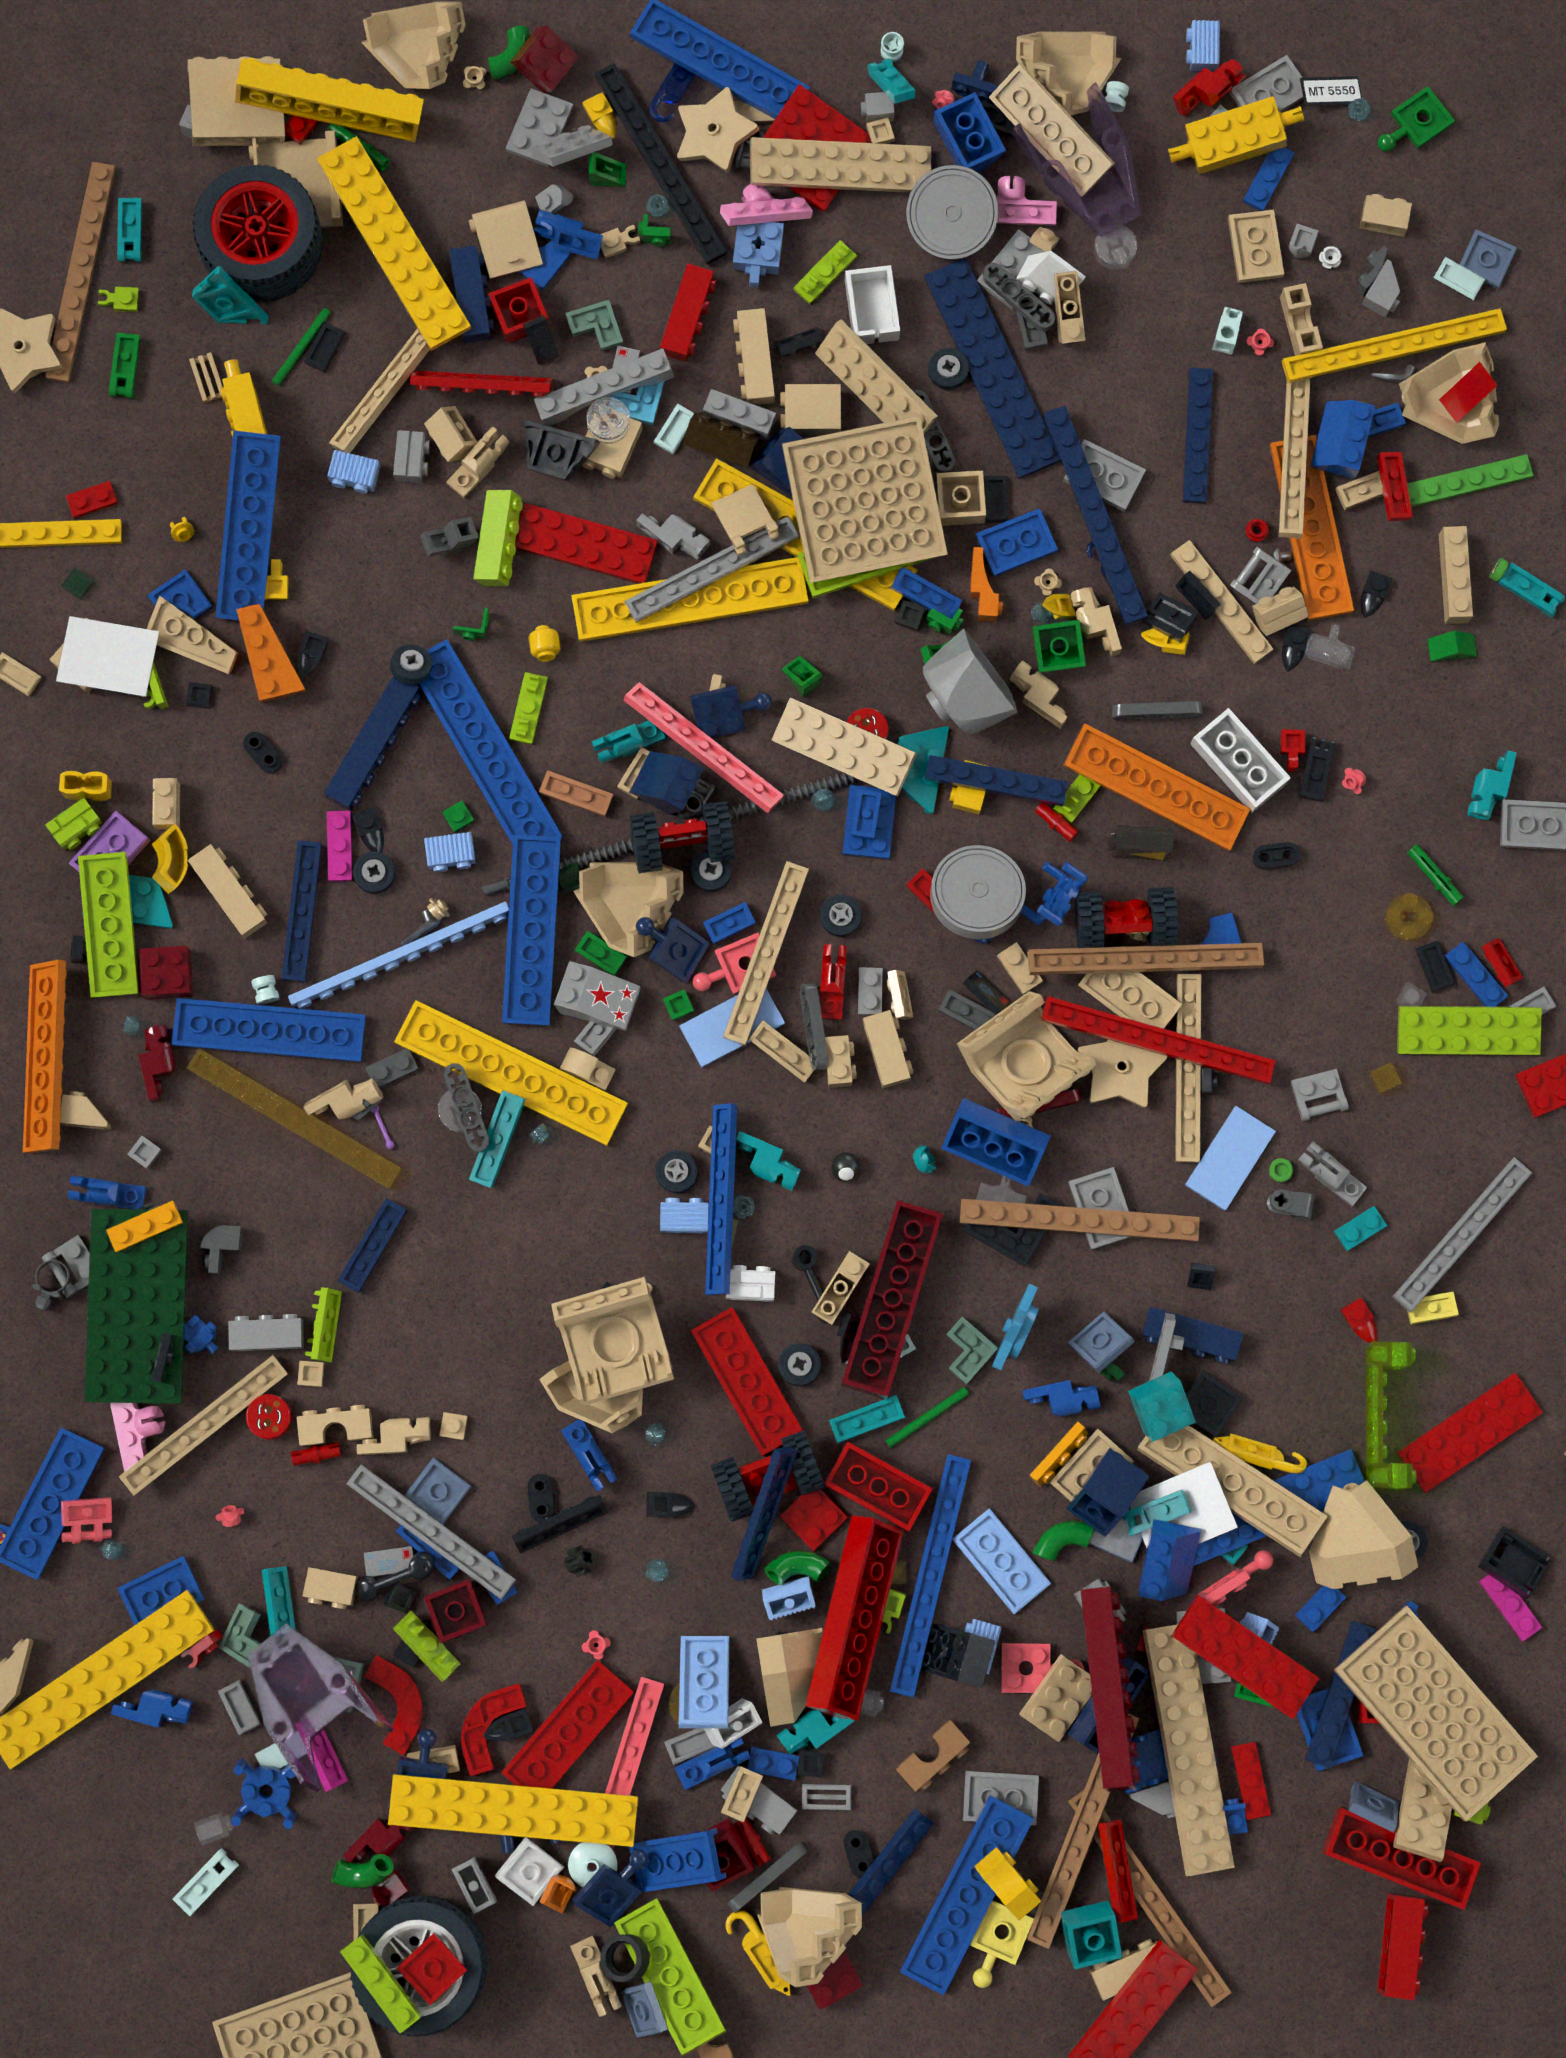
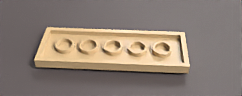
(1051, 128)
(871, 377)
(844, 746)

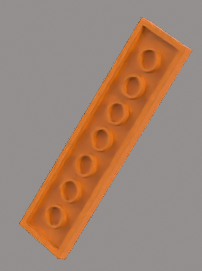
(1318, 551)
(1156, 787)
(44, 1057)

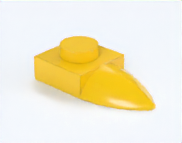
(601, 114)
(1060, 606)
(1166, 643)

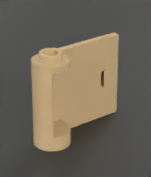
(506, 239)

